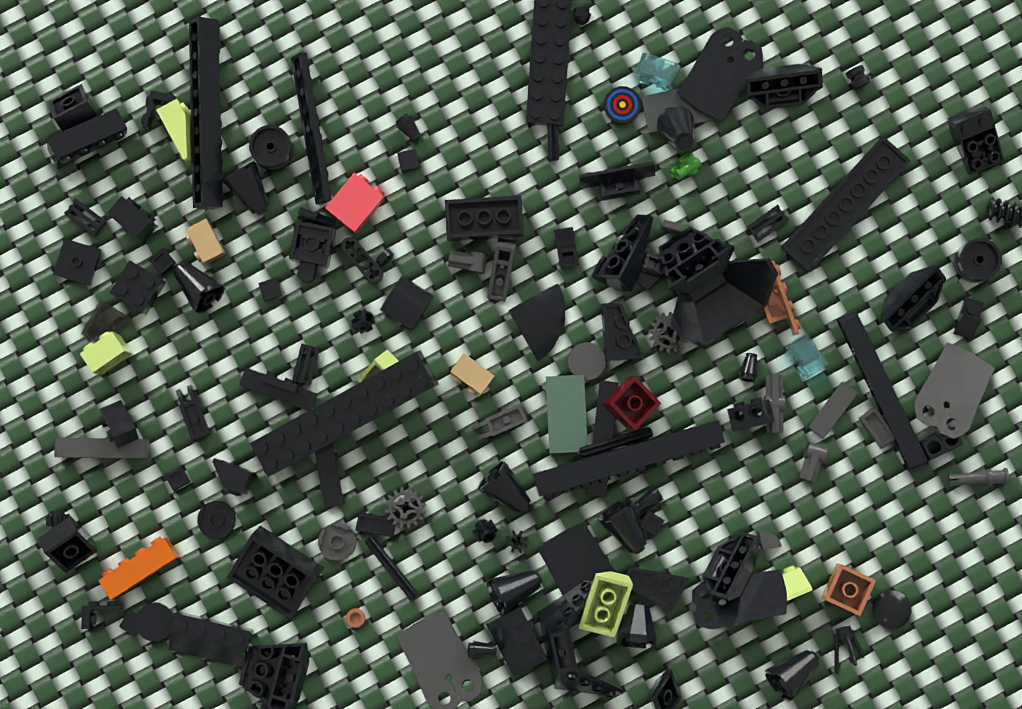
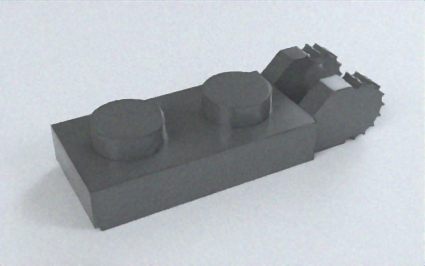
(502, 421)

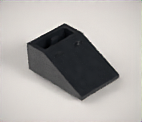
(976, 138)

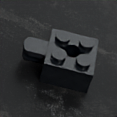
(311, 249)

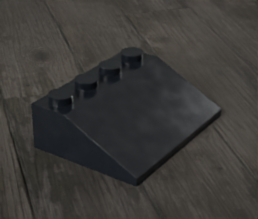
(275, 572)

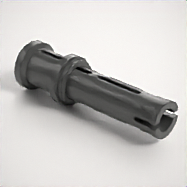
(988, 477)

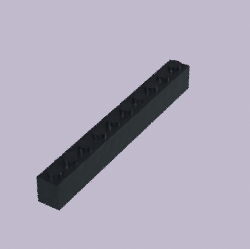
(205, 113)
(628, 458)

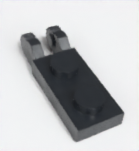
(193, 415)

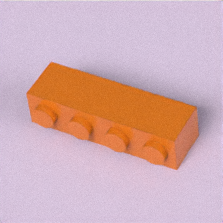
(138, 568)

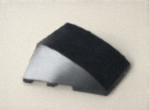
(693, 260)
(276, 673)

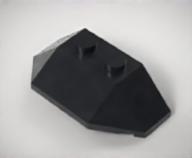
(783, 85)
(912, 298)
(731, 566)

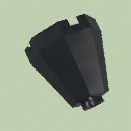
(637, 627)

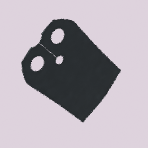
(713, 81)
(574, 558)
(761, 598)

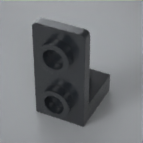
(151, 101)
(89, 617)

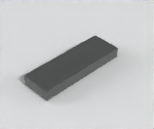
(832, 410)

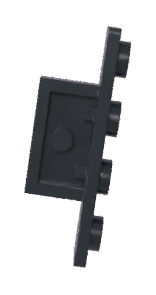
(618, 181)
(278, 389)

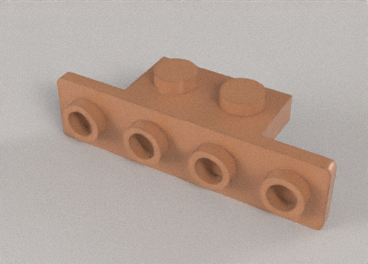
(779, 306)

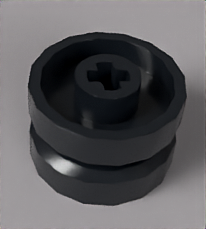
(264, 139)
(989, 260)

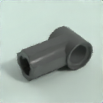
(473, 262)
(814, 457)

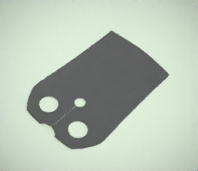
(956, 379)
(435, 652)

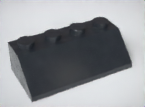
(209, 639)

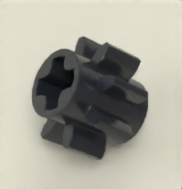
(363, 321)
(56, 517)
(485, 531)
(521, 539)

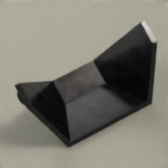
(724, 301)
(555, 624)

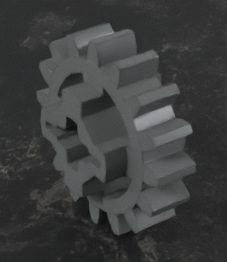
(658, 336)
(403, 516)

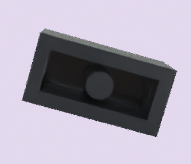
(118, 423)

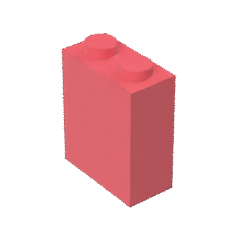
(355, 202)

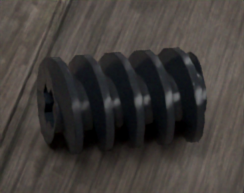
(1004, 210)

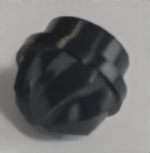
(581, 15)

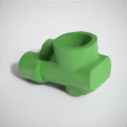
(689, 165)

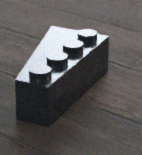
(85, 138)

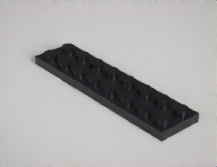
(548, 62)
(845, 204)

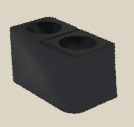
(941, 439)

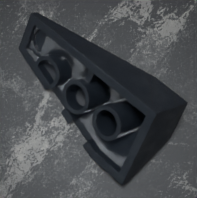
(624, 262)

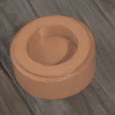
(355, 618)

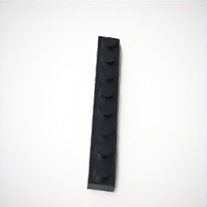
(311, 128)

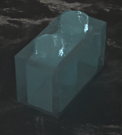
(657, 71)
(806, 356)

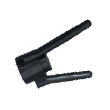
(845, 635)

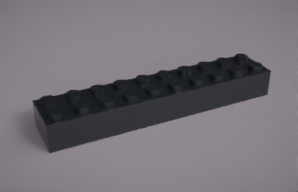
(344, 413)

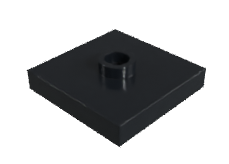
(77, 262)

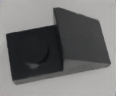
(968, 318)

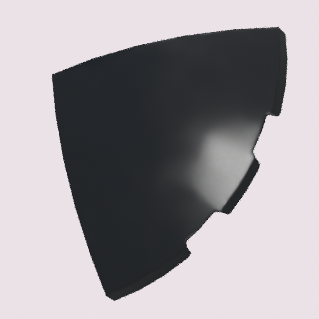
(541, 320)

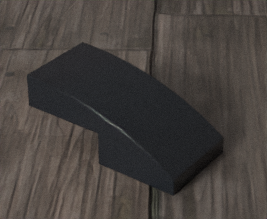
(566, 247)

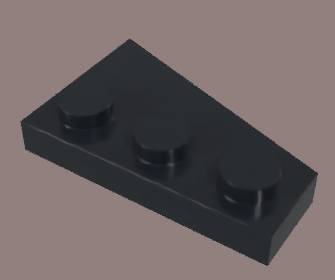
(617, 334)
(657, 586)

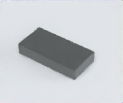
(877, 427)

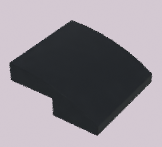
(407, 302)

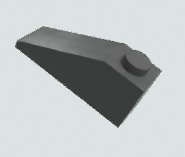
(501, 269)

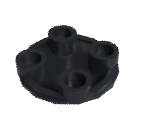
(892, 609)

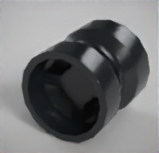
(858, 77)

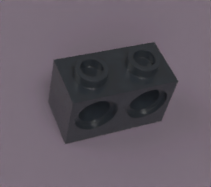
(751, 418)

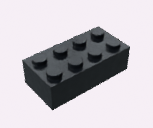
(484, 218)

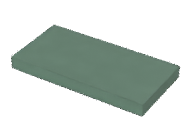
(566, 413)

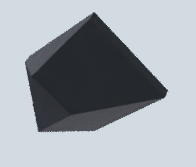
(664, 692)

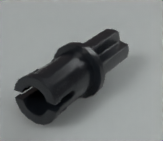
(316, 218)

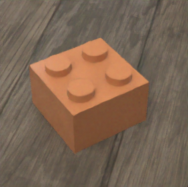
(848, 589)

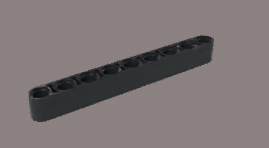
(882, 391)

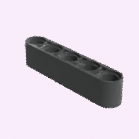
(100, 448)

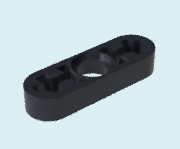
(349, 253)

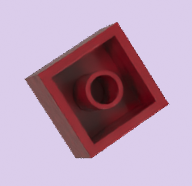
(631, 403)

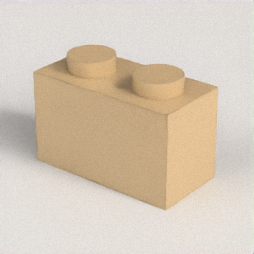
(205, 242)
(472, 374)

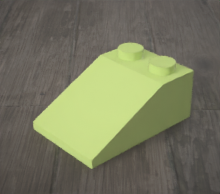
(178, 123)

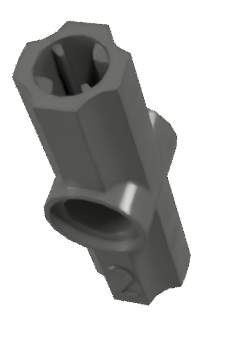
(774, 393)

